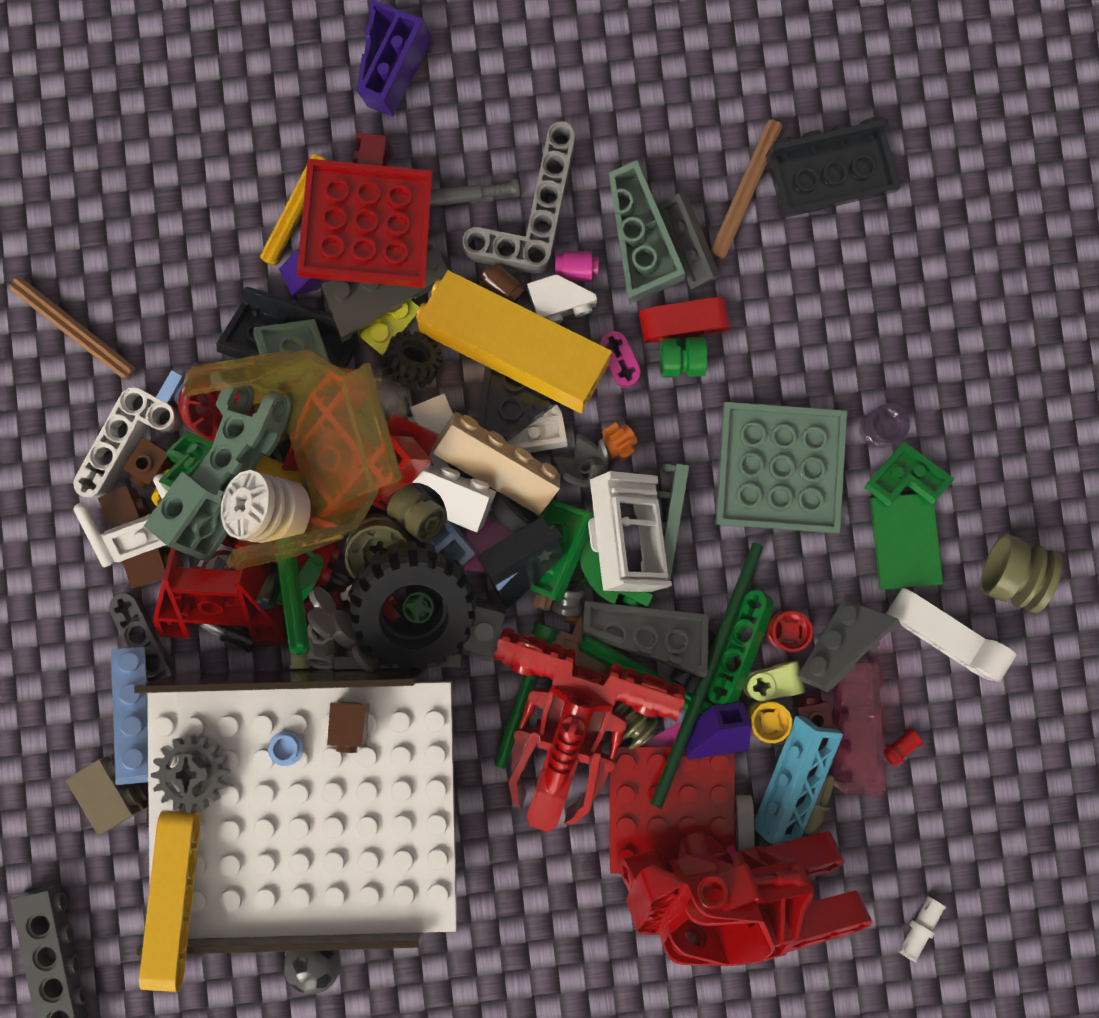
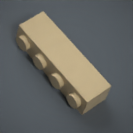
(497, 462)

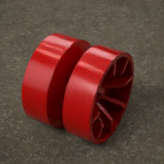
(202, 414)

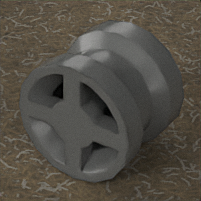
(571, 601)

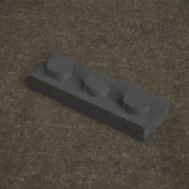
(688, 240)

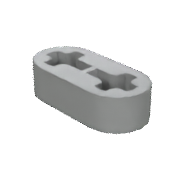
(744, 822)

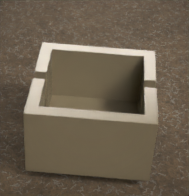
(102, 800)

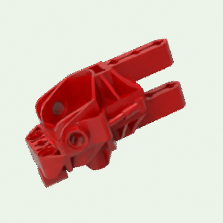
(740, 904)

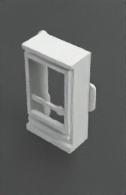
(608, 536)

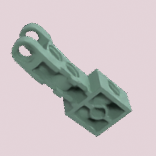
(191, 508)

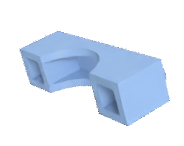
(129, 716)

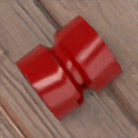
(789, 630)

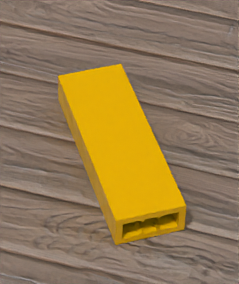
(513, 341)

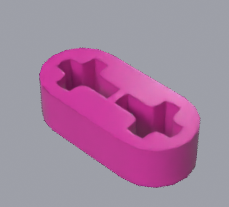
(626, 356)

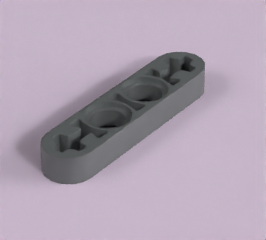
(152, 643)

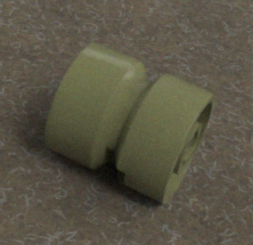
(417, 513)

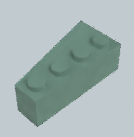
(645, 244)

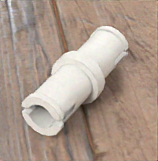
(921, 929)

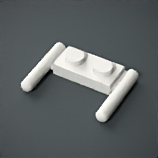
(122, 541)

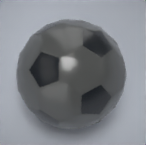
(312, 970)

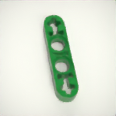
(746, 650)

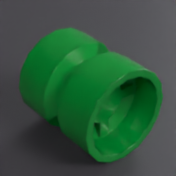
(683, 357)

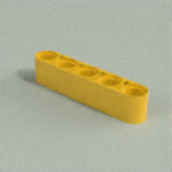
(170, 901)

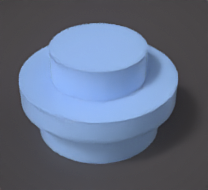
(285, 748)

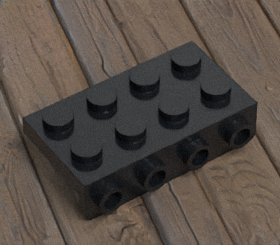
(832, 167)
(266, 309)

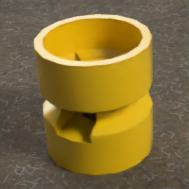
(769, 721)

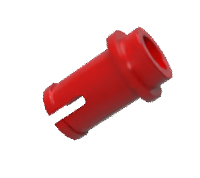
(902, 747)

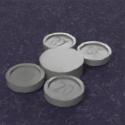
(337, 623)

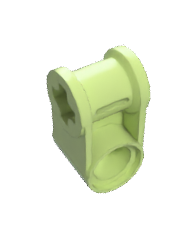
(778, 680)

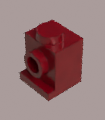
(373, 149)

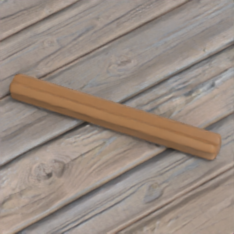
(745, 190)
(72, 328)

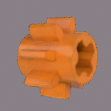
(619, 441)

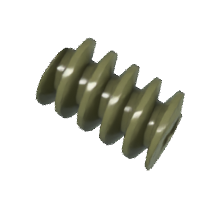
(637, 725)

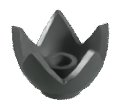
(587, 463)

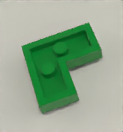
(188, 455)
(910, 469)

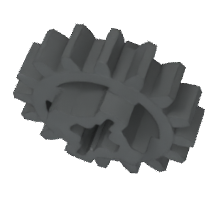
(190, 787)

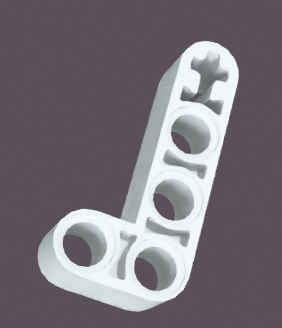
(121, 447)
(979, 655)

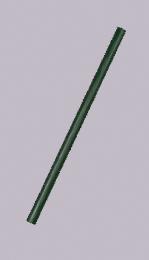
(703, 683)

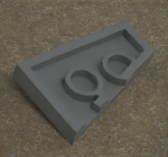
(844, 642)

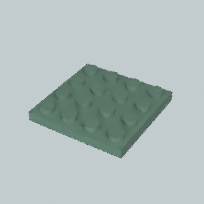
(781, 467)

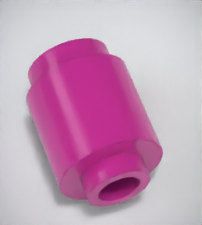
(577, 266)

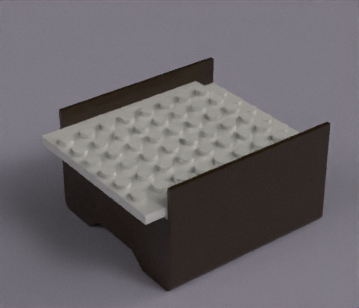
(320, 848)

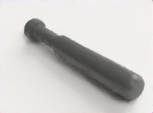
(471, 193)

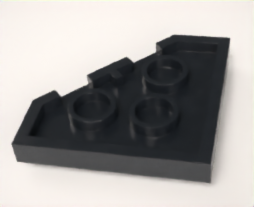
(509, 405)

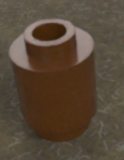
(502, 283)

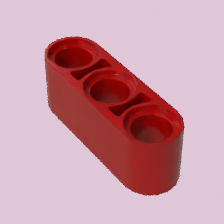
(684, 319)

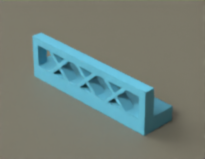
(791, 783)

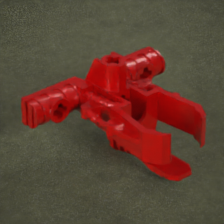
(573, 722)

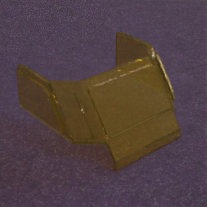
(334, 435)

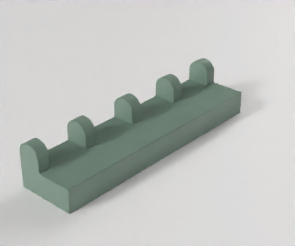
(674, 510)

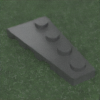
(361, 304)
(657, 634)

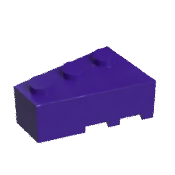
(391, 56)

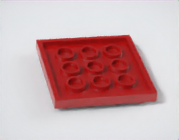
(365, 223)
(696, 802)

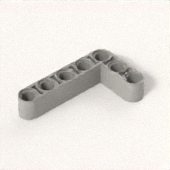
(540, 212)

